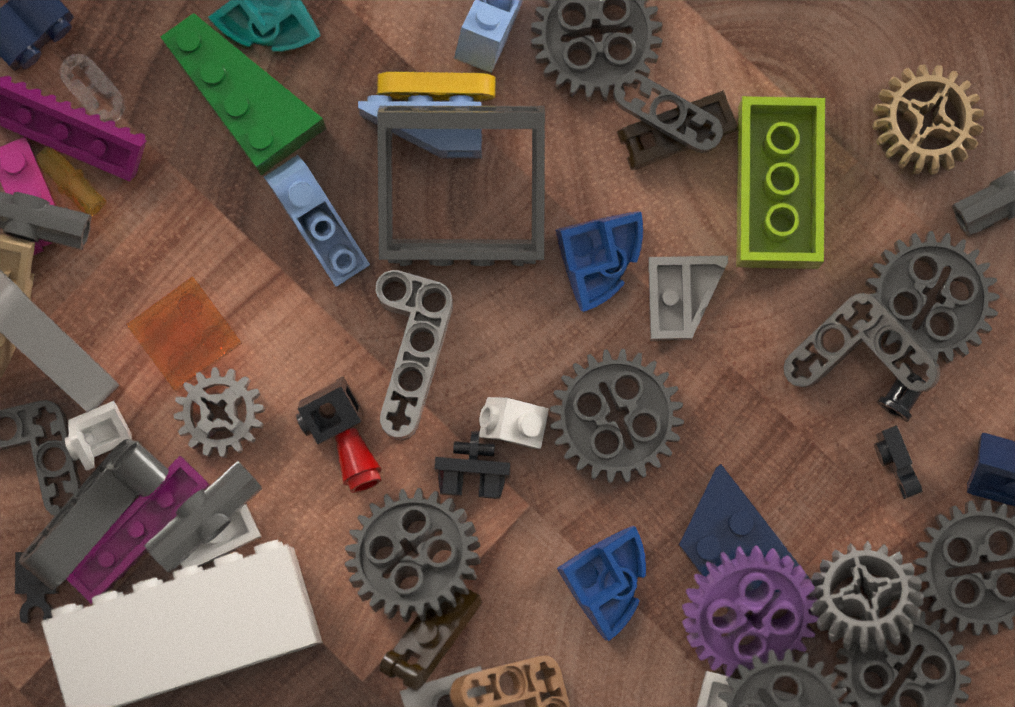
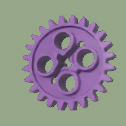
(727, 588)

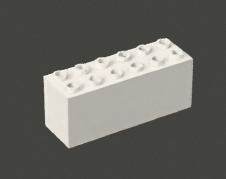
(182, 628)

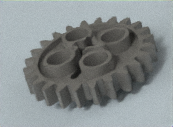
(602, 70)
(963, 316)
(651, 401)
(974, 531)
(436, 580)
(812, 687)
(924, 691)

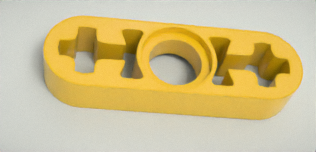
(436, 84)

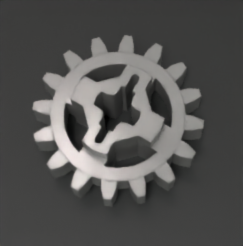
(207, 428)

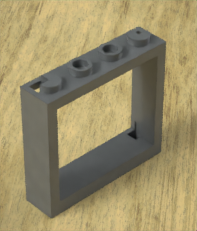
(444, 251)

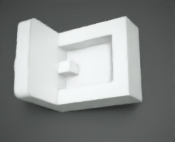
(513, 422)
(96, 433)

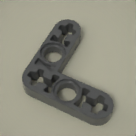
(871, 334)
(29, 433)

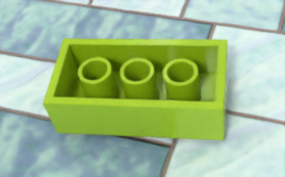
(780, 182)

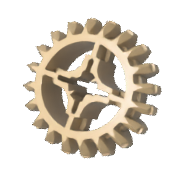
(945, 89)

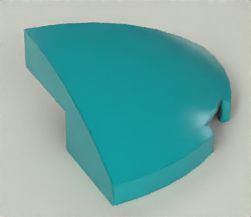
(266, 23)

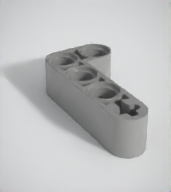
(52, 348)
(408, 358)

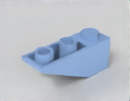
(486, 32)
(440, 142)
(316, 220)

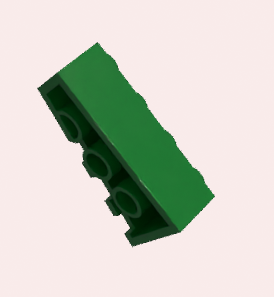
(248, 101)

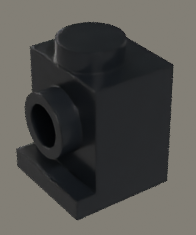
(325, 426)

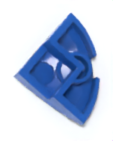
(599, 254)
(606, 580)

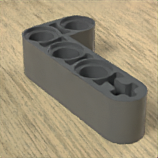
(91, 511)

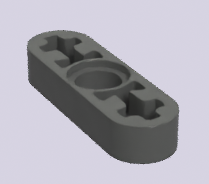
(689, 136)

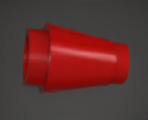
(356, 462)

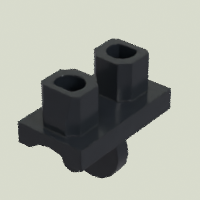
(491, 473)

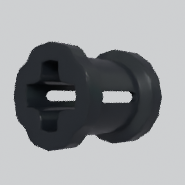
(897, 407)

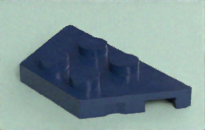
(723, 523)

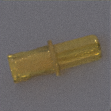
(70, 181)

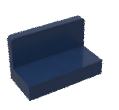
(994, 470)

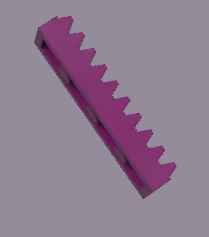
(70, 129)
(137, 525)

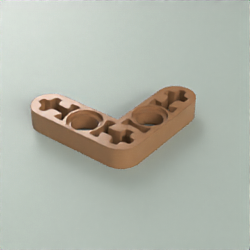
(525, 685)

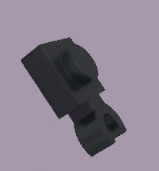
(893, 452)
(36, 592)

